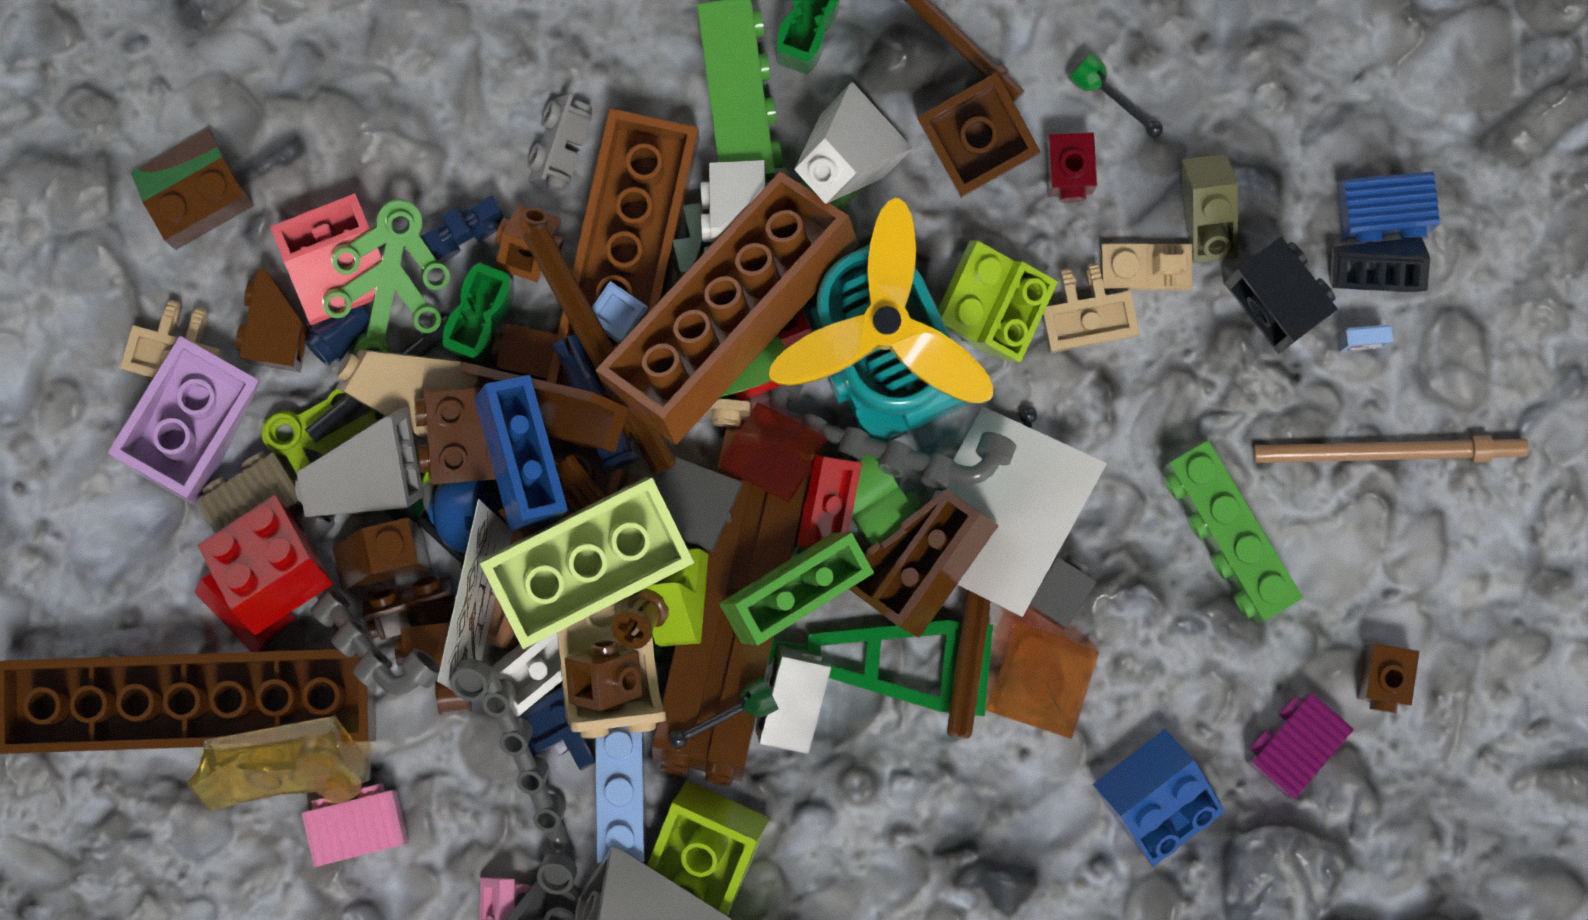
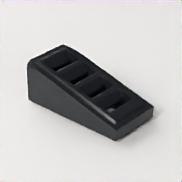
(1396, 279)

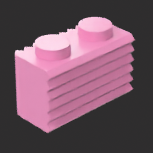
(356, 826)

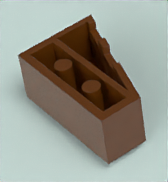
(924, 561)

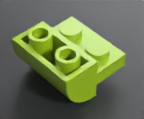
(995, 302)

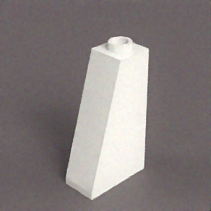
(849, 147)

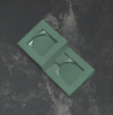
(691, 248)

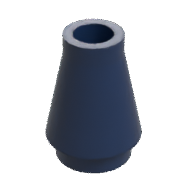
(334, 336)

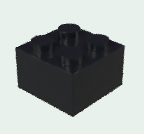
(1281, 294)

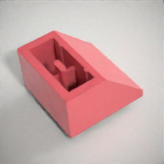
(307, 250)

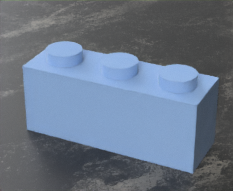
(621, 793)

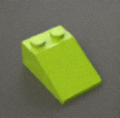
(708, 845)

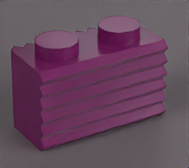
(1298, 744)

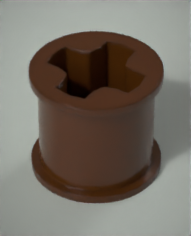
(448, 701)

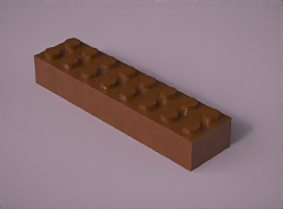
(175, 699)

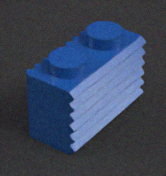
(1388, 206)

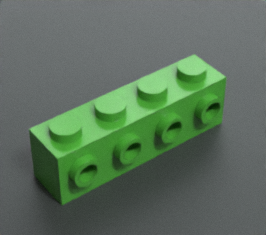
(736, 84)
(1231, 532)

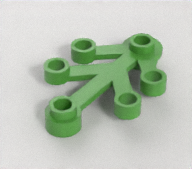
(387, 274)

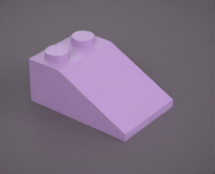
(185, 420)

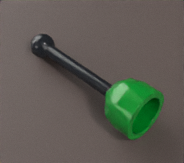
(1092, 76)

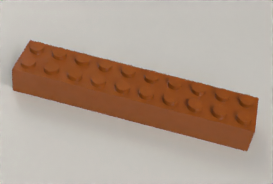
(628, 236)

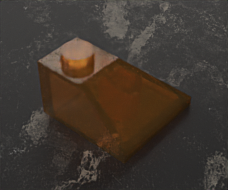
(1042, 680)

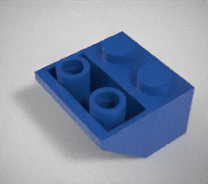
(1159, 797)

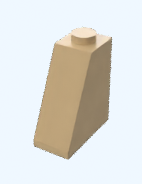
(394, 380)

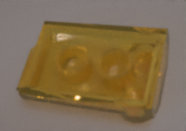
(281, 762)

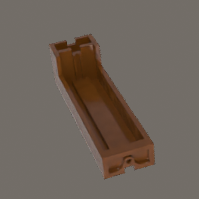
(713, 673)

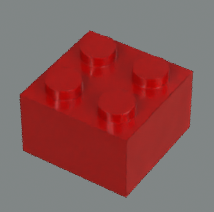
(264, 565)

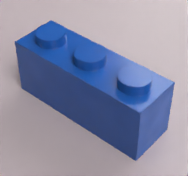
(520, 453)

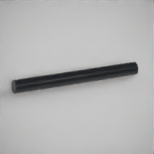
(349, 405)

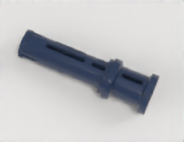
(582, 376)

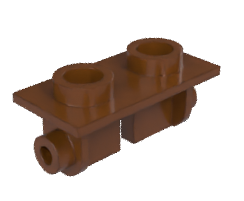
(392, 608)

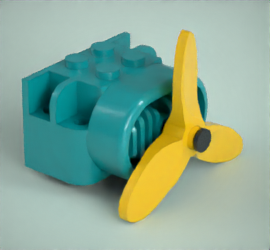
(883, 339)

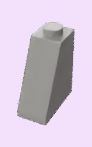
(364, 473)

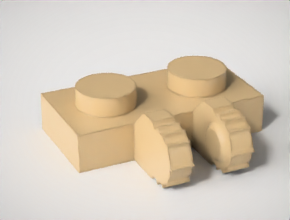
(1089, 320)
(149, 348)

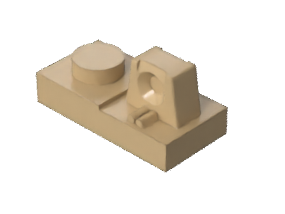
(1146, 267)

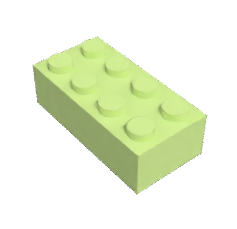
(586, 562)

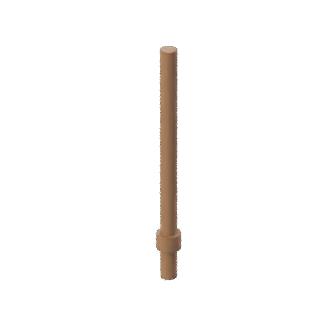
(1479, 449)

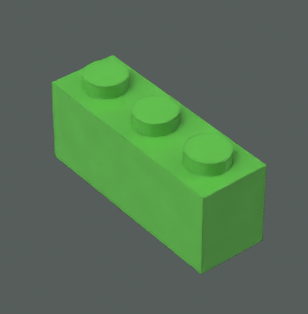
(796, 588)

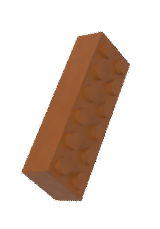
(727, 307)

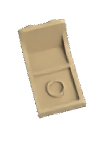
(638, 714)

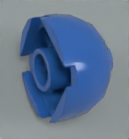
(455, 506)

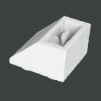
(728, 194)

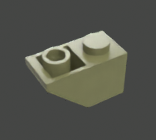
(1210, 207)

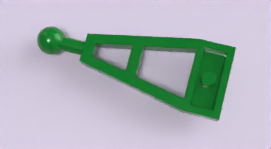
(870, 680)

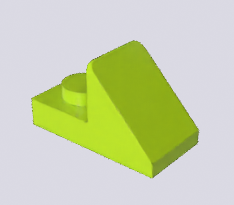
(685, 599)

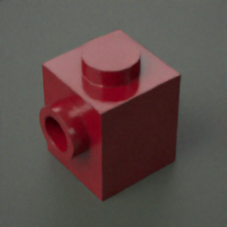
(1071, 166)

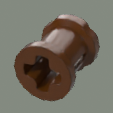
(635, 617)

